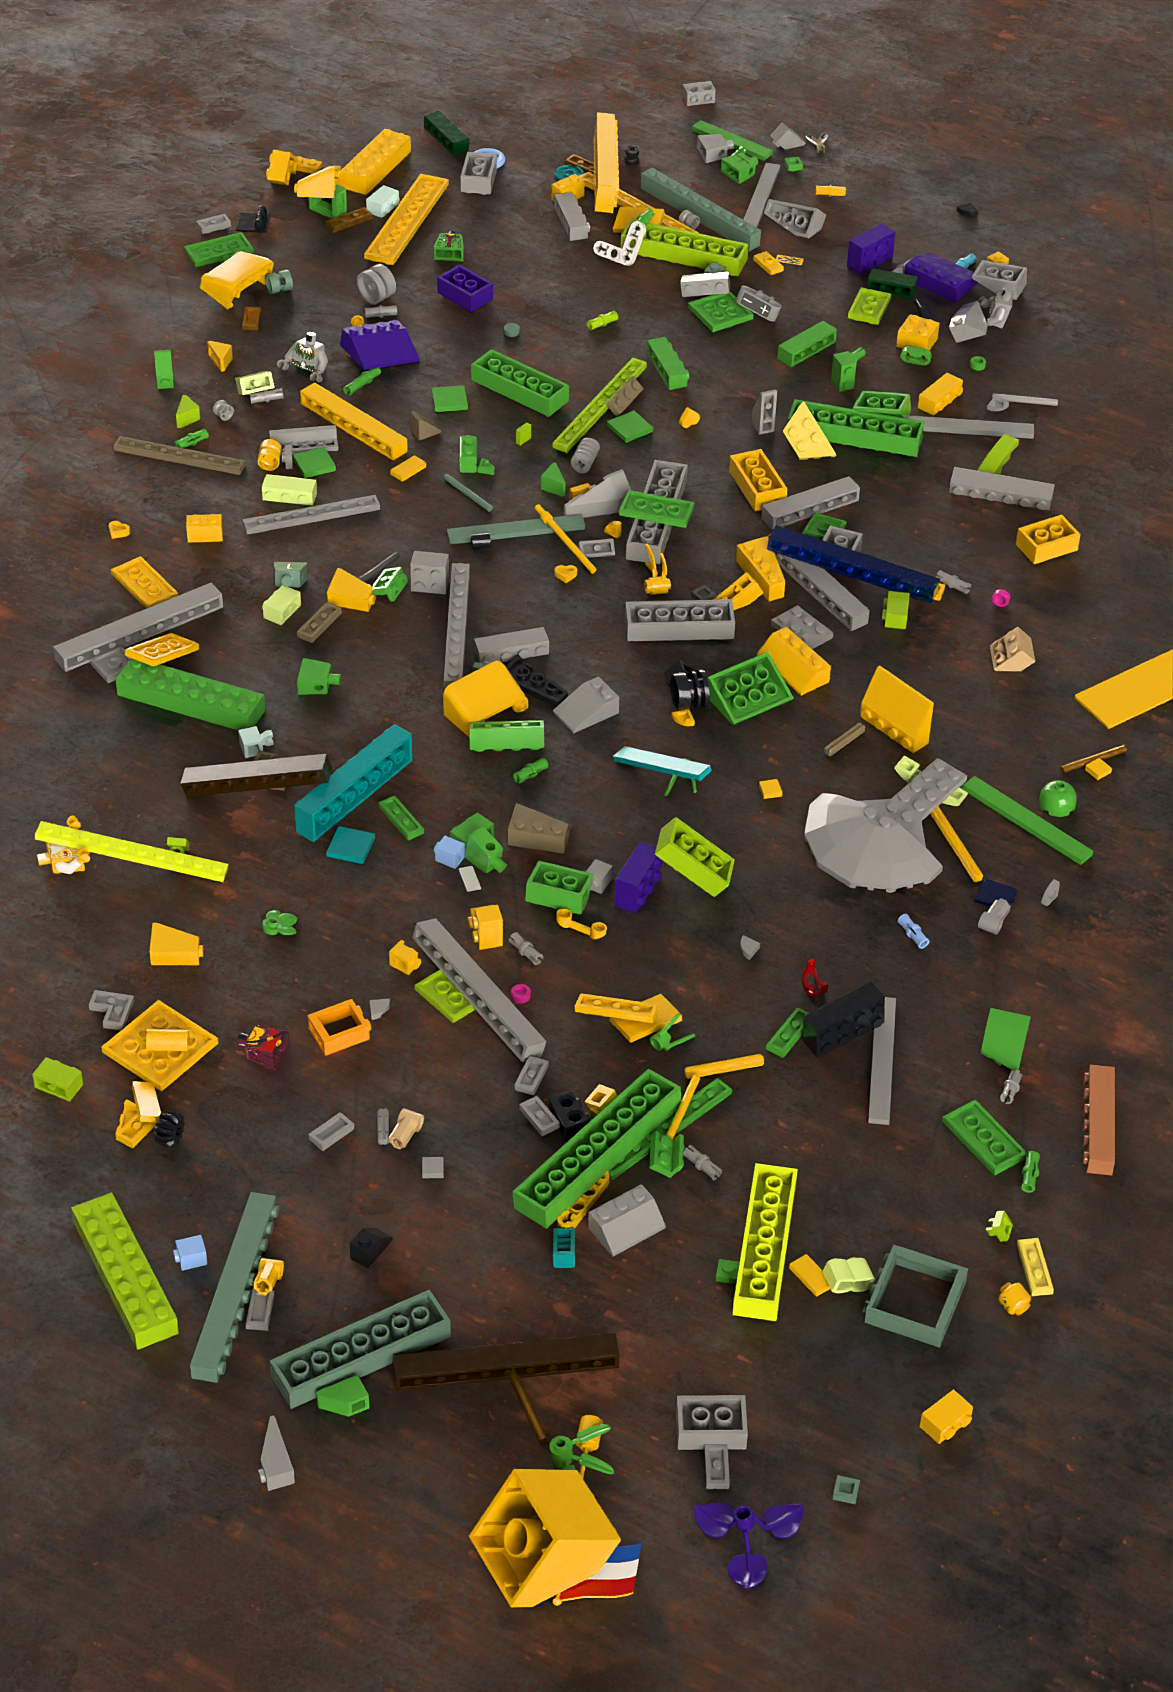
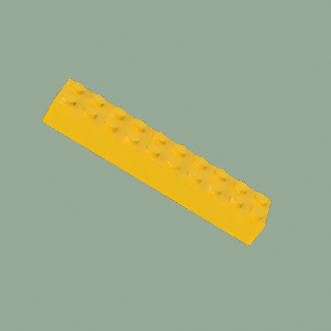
(606, 163)

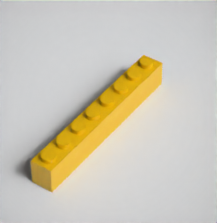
(354, 421)

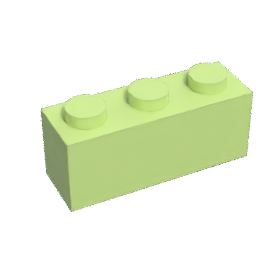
(289, 490)

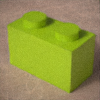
(896, 610)
(57, 1079)

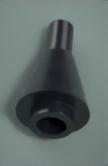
(922, 310)

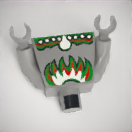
(999, 307)
(307, 355)

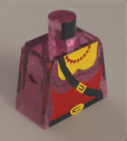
(265, 1045)

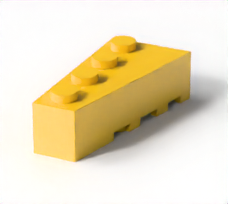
(762, 567)

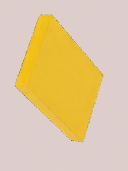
(625, 214)
(635, 1030)

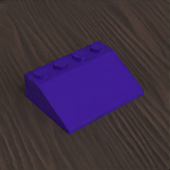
(941, 276)
(379, 344)

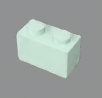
(382, 201)

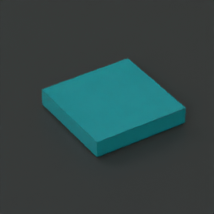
(350, 845)

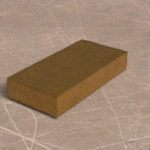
(251, 318)

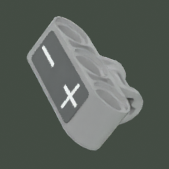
(758, 303)

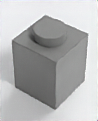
(602, 875)

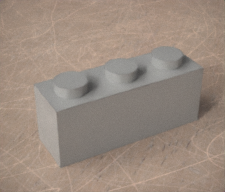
(705, 284)

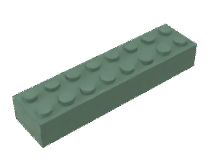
(360, 1347)

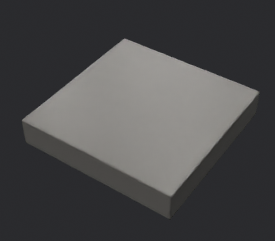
(110, 663)

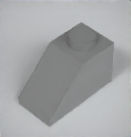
(786, 138)

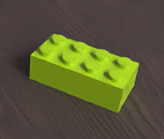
(694, 857)

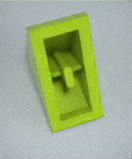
(187, 412)

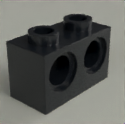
(569, 1113)

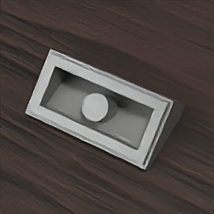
(597, 548)

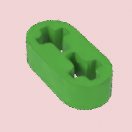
(916, 355)

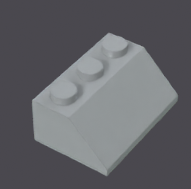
(626, 1220)

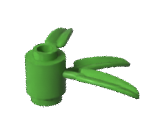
(562, 1450)

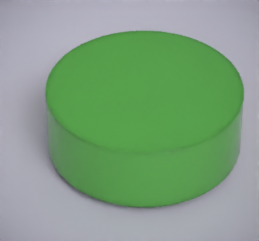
(977, 363)

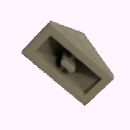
(423, 427)

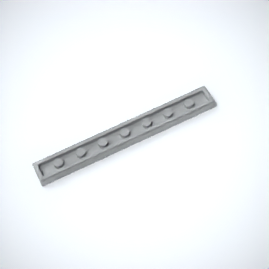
(762, 194)
(976, 427)
(311, 514)
(882, 1067)

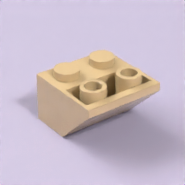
(1012, 651)

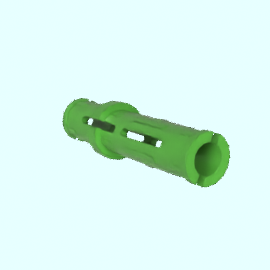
(365, 378)

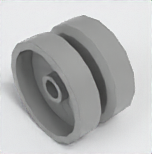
(376, 284)

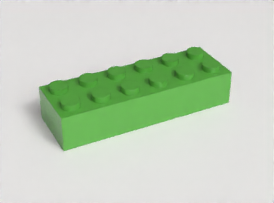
(520, 382)

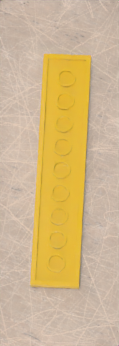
(406, 219)

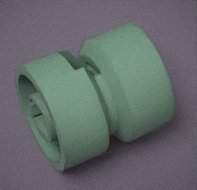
(275, 284)

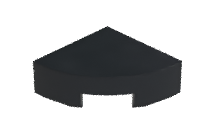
(967, 208)

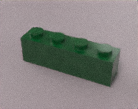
(446, 133)

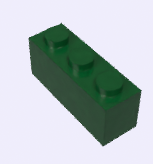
(894, 283)

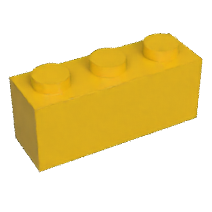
(940, 394)

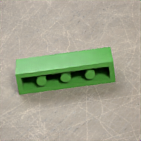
(807, 343)
(667, 363)
(506, 735)

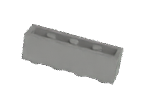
(571, 216)
(509, 645)

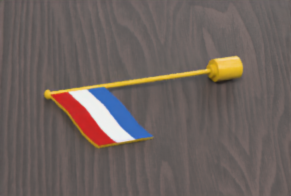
(620, 1570)

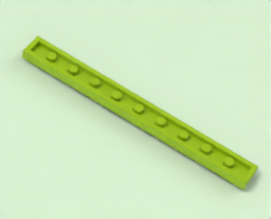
(597, 406)

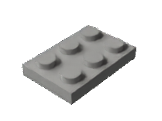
(804, 626)

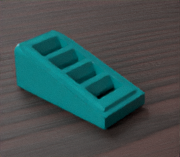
(563, 1247)

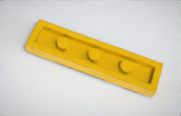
(616, 1008)

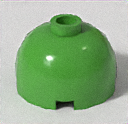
(1058, 798)

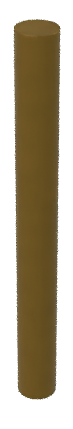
(1083, 762)
(528, 1408)

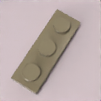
(624, 396)
(319, 622)

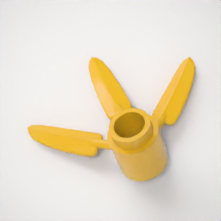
(655, 584)

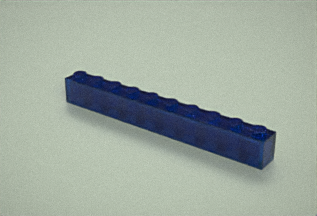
(853, 564)

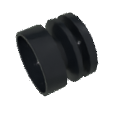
(689, 689)

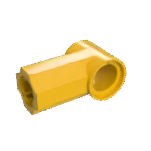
(268, 1273)

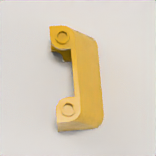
(320, 183)
(235, 275)
(482, 696)

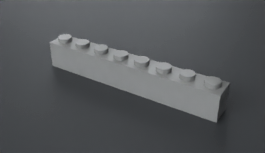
(827, 591)

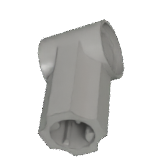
(993, 919)

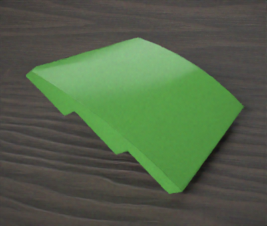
(1005, 1037)

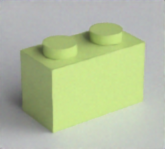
(254, 382)
(281, 605)

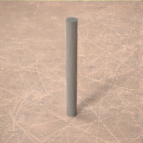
(1023, 399)

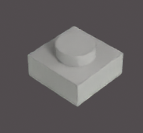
(287, 457)

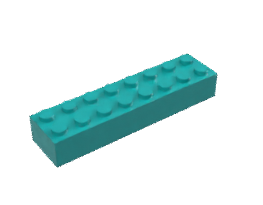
(353, 783)

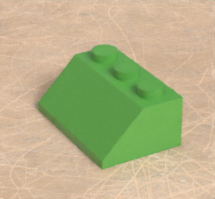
(884, 403)
(559, 887)

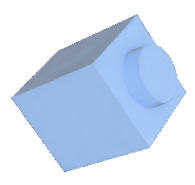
(449, 852)
(190, 1252)

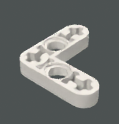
(622, 252)

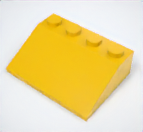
(897, 710)

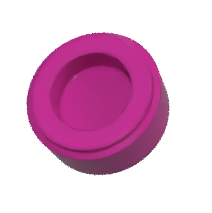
(1001, 598)
(520, 993)

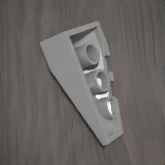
(797, 219)
(968, 322)
(601, 499)

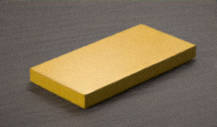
(144, 582)
(162, 649)

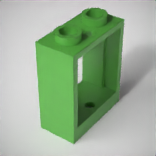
(338, 205)

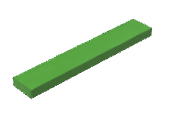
(752, 149)

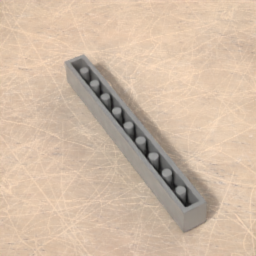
(457, 623)
(138, 626)
(479, 990)

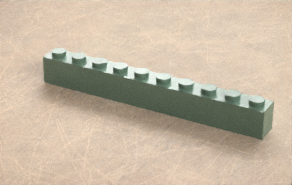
(710, 214)
(234, 1288)

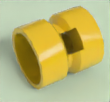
(269, 455)

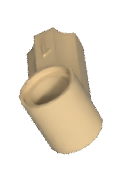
(407, 1124)

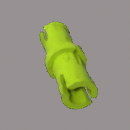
(602, 320)

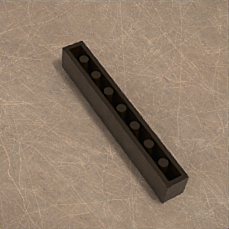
(256, 775)

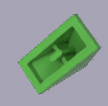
(553, 481)

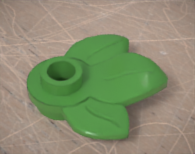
(279, 923)

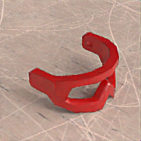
(810, 969)

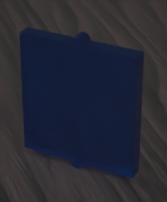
(994, 891)

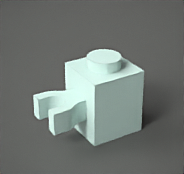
(252, 741)

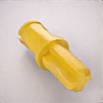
(830, 190)

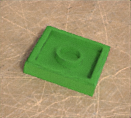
(449, 398)
(629, 426)
(314, 462)
(819, 525)

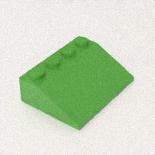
(748, 689)

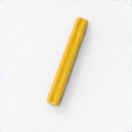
(724, 1066)

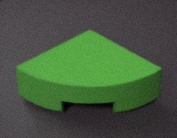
(485, 467)

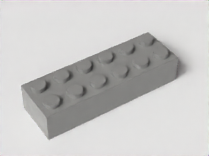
(679, 620)

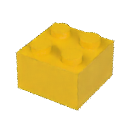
(918, 333)

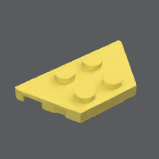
(806, 436)

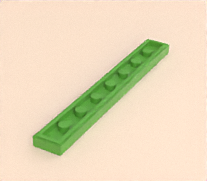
(1028, 820)
(699, 1104)

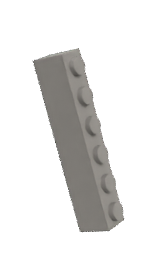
(1001, 488)
(808, 502)

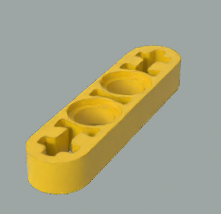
(586, 1201)

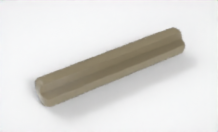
(844, 739)

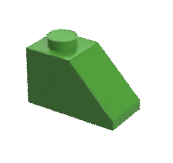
(164, 370)

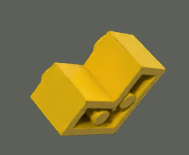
(281, 167)
(486, 926)

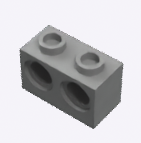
(698, 93)

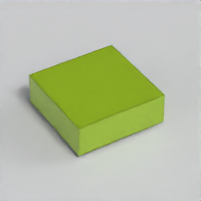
(523, 434)

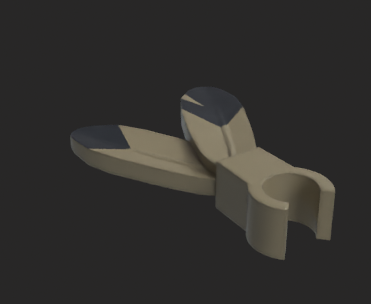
(818, 143)

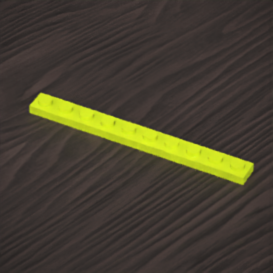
(132, 851)

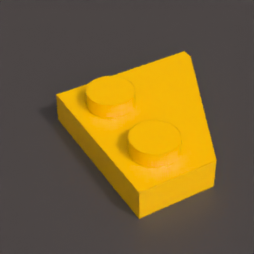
(131, 1130)

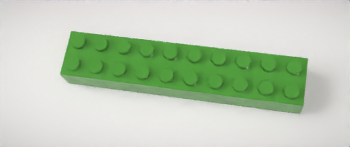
(596, 1148)

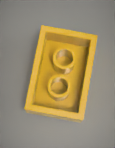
(1047, 539)

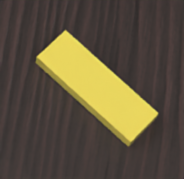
(1035, 1267)

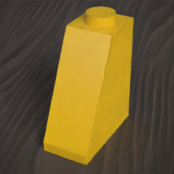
(350, 592)
(174, 947)

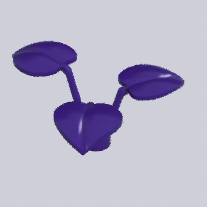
(716, 1519)

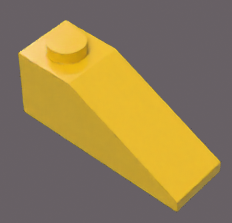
(742, 592)

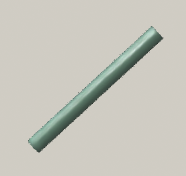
(468, 492)

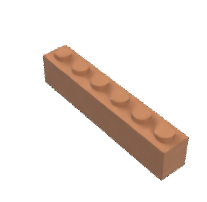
(1100, 1120)

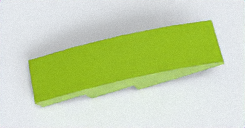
(999, 455)

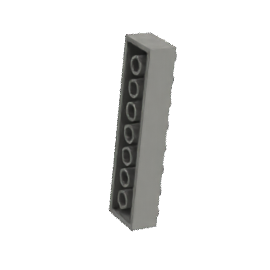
(665, 480)

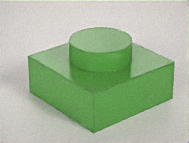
(793, 164)
(727, 1271)

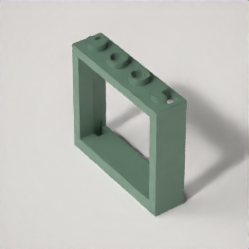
(926, 1265)

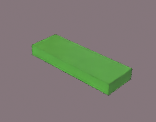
(401, 817)
(788, 1034)

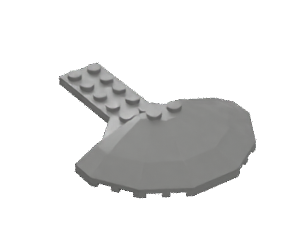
(881, 839)

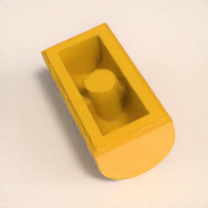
(167, 1039)

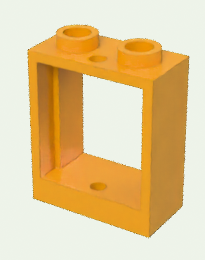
(344, 1039)

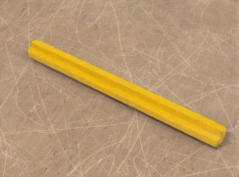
(957, 845)

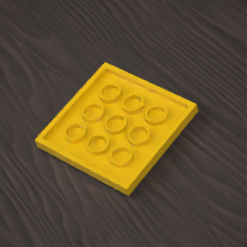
(158, 1066)

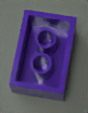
(871, 248)
(465, 288)
(638, 878)

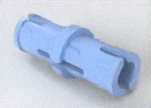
(919, 938)

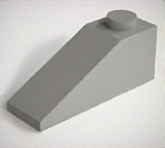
(764, 412)
(275, 1462)

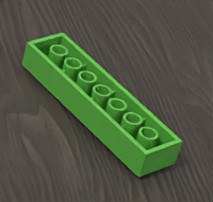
(866, 428)
(190, 695)

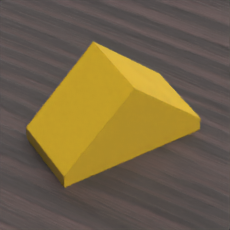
(220, 354)

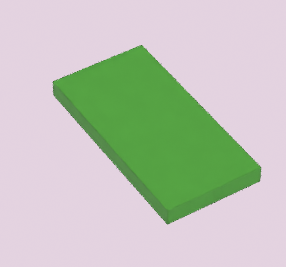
(215, 249)
(656, 508)
(984, 1137)

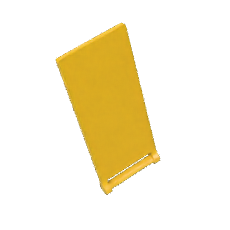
(1130, 691)

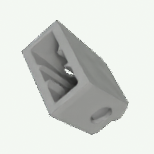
(713, 147)

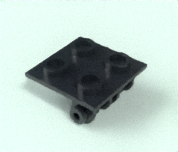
(254, 222)

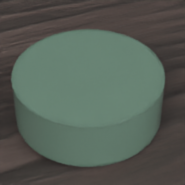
(511, 329)

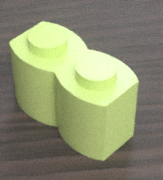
(848, 1275)

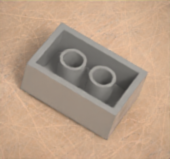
(478, 173)
(711, 1421)

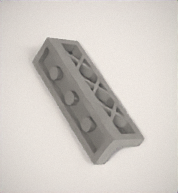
(306, 436)

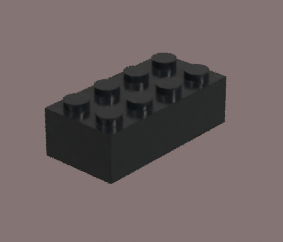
(844, 1019)

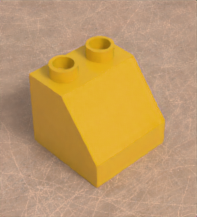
(543, 1535)

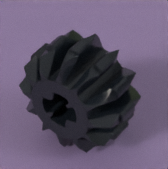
(169, 1128)

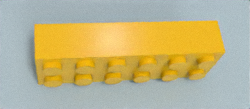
(375, 161)

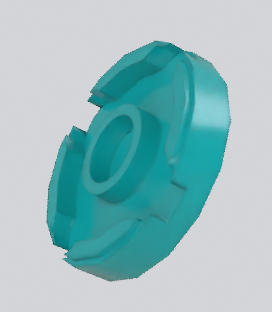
(567, 170)

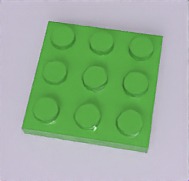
(720, 311)

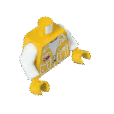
(64, 858)

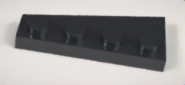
(536, 683)

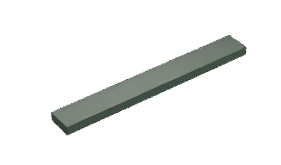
(515, 528)

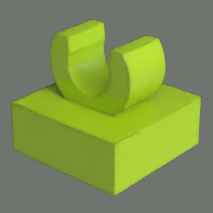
(178, 844)
(1000, 1226)

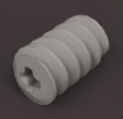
(585, 455)

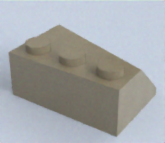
(537, 830)

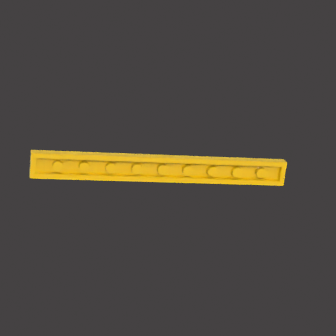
(627, 200)

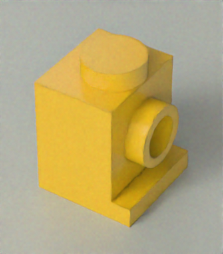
(404, 958)
(599, 1099)

